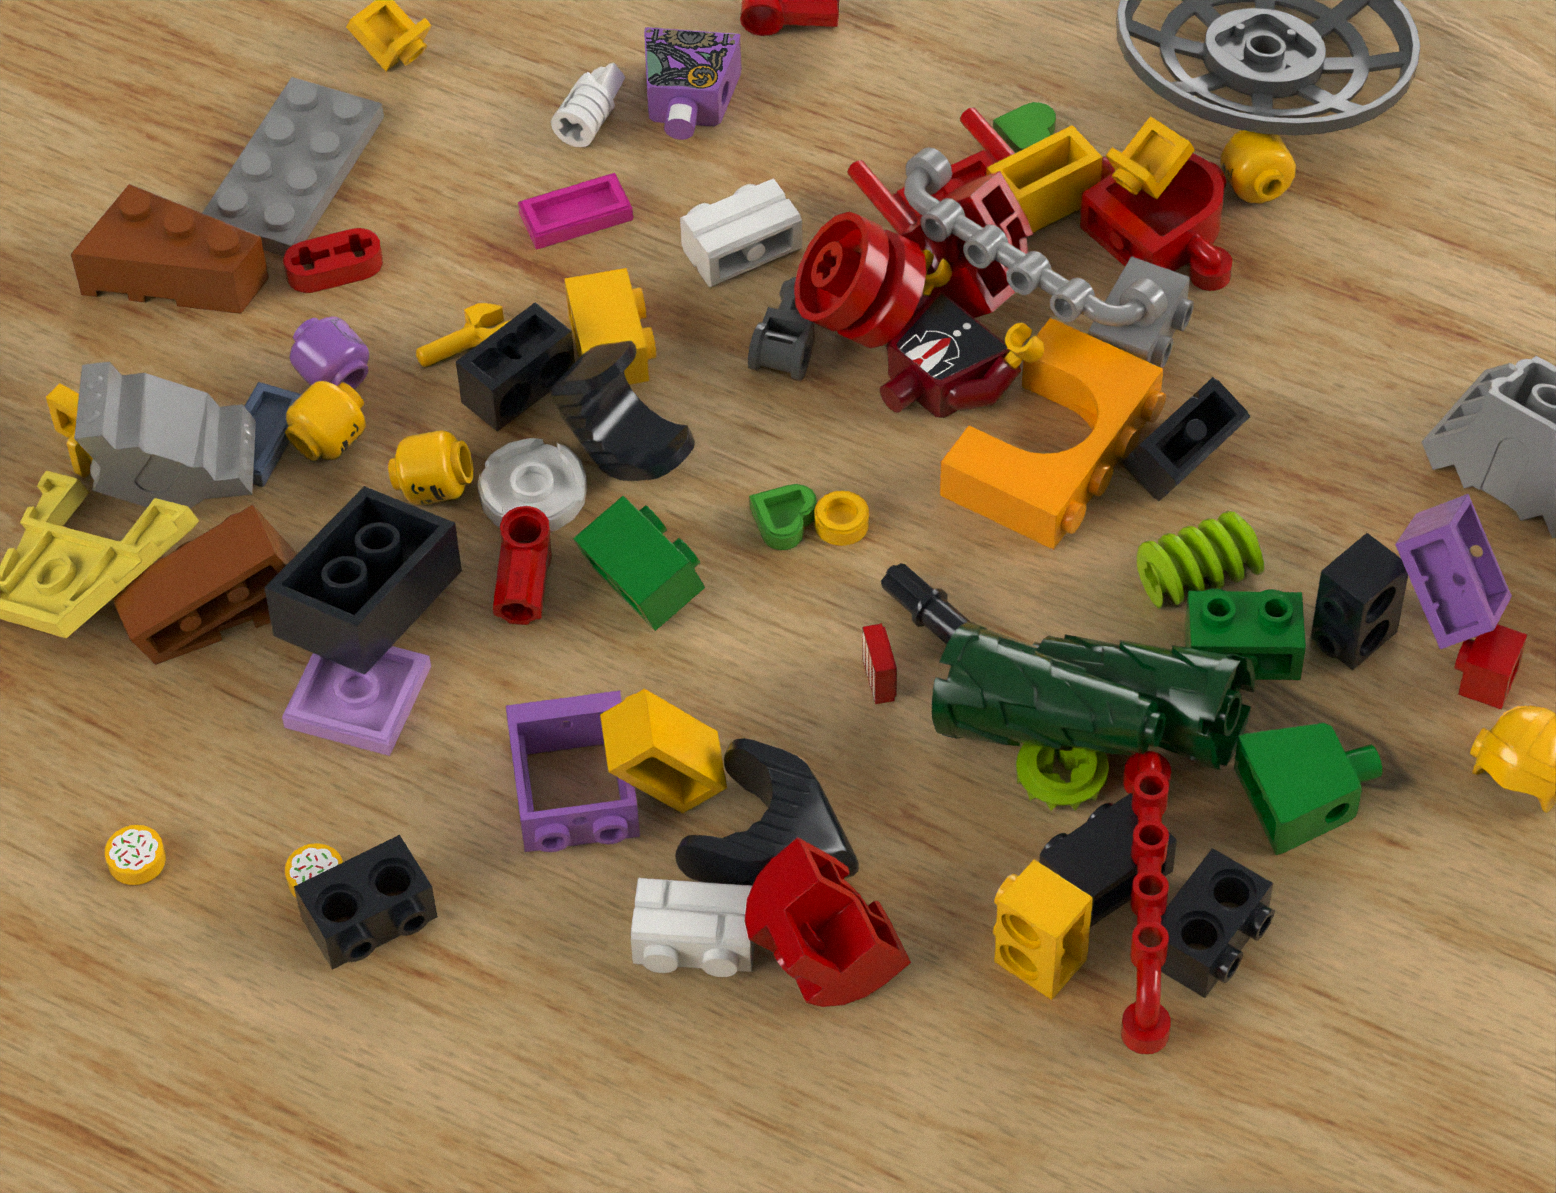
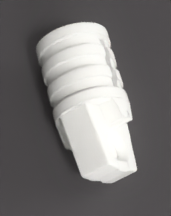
(587, 106)

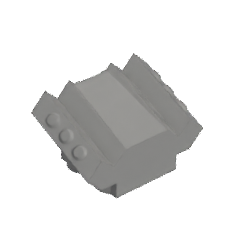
(1505, 438)
(161, 439)

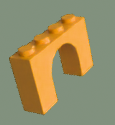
(1050, 491)

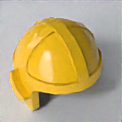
(1521, 752)

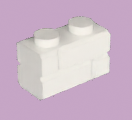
(741, 232)
(691, 927)

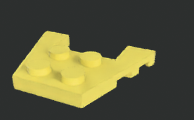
(68, 575)

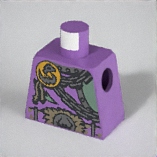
(690, 77)

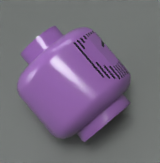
(329, 352)

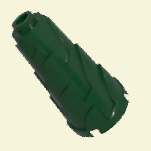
(1189, 685)
(1015, 695)

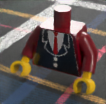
(950, 357)

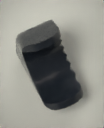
(613, 422)
(795, 810)

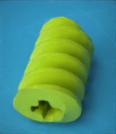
(1198, 555)

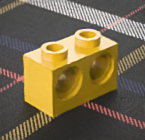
(1041, 928)

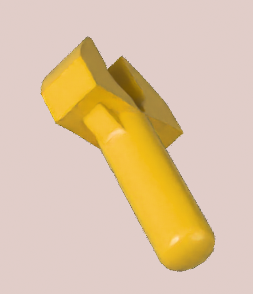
(473, 333)

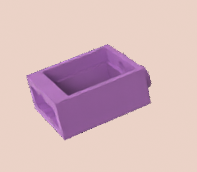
(1456, 590)
(539, 729)

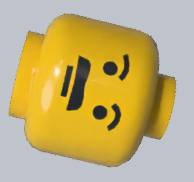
(1257, 164)
(325, 420)
(431, 467)

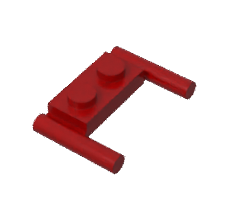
(896, 207)

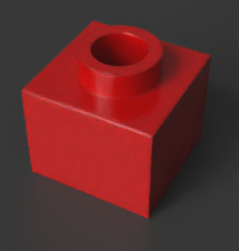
(1490, 665)

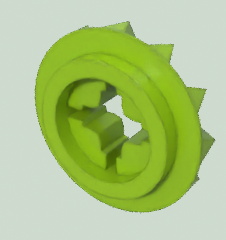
(1035, 774)

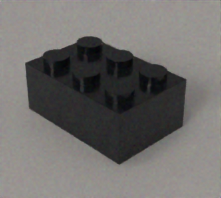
(363, 579)

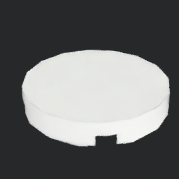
(533, 476)

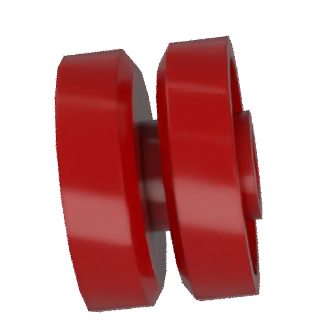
(860, 280)

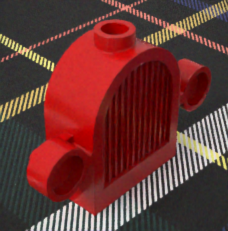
(1167, 229)

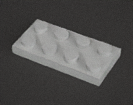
(295, 163)

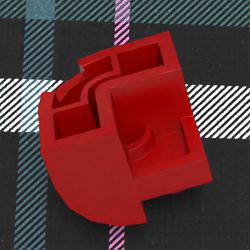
(985, 203)
(822, 927)

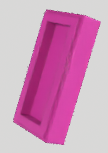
(575, 211)

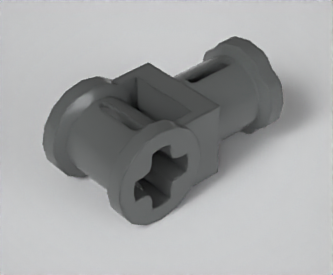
(783, 337)

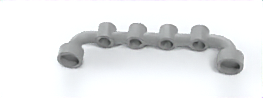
(930, 170)

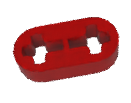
(333, 260)

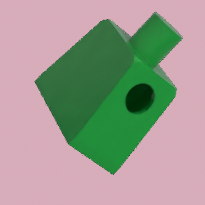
(1302, 781)

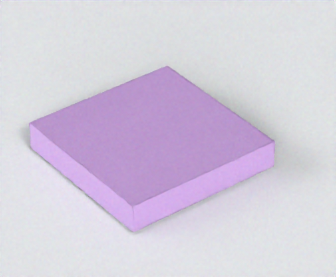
(358, 707)

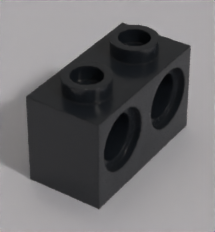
(515, 366)
(1359, 601)
(360, 891)
(1201, 919)

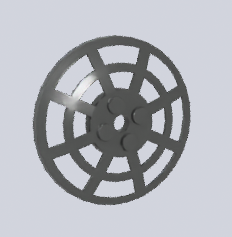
(1270, 58)

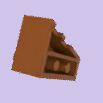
(169, 252)
(204, 587)

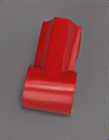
(769, 16)
(522, 566)

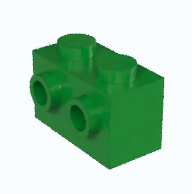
(640, 562)
(1250, 624)

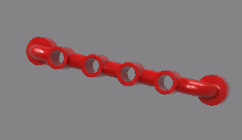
(1146, 1022)

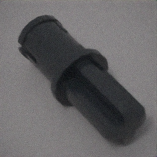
(925, 604)

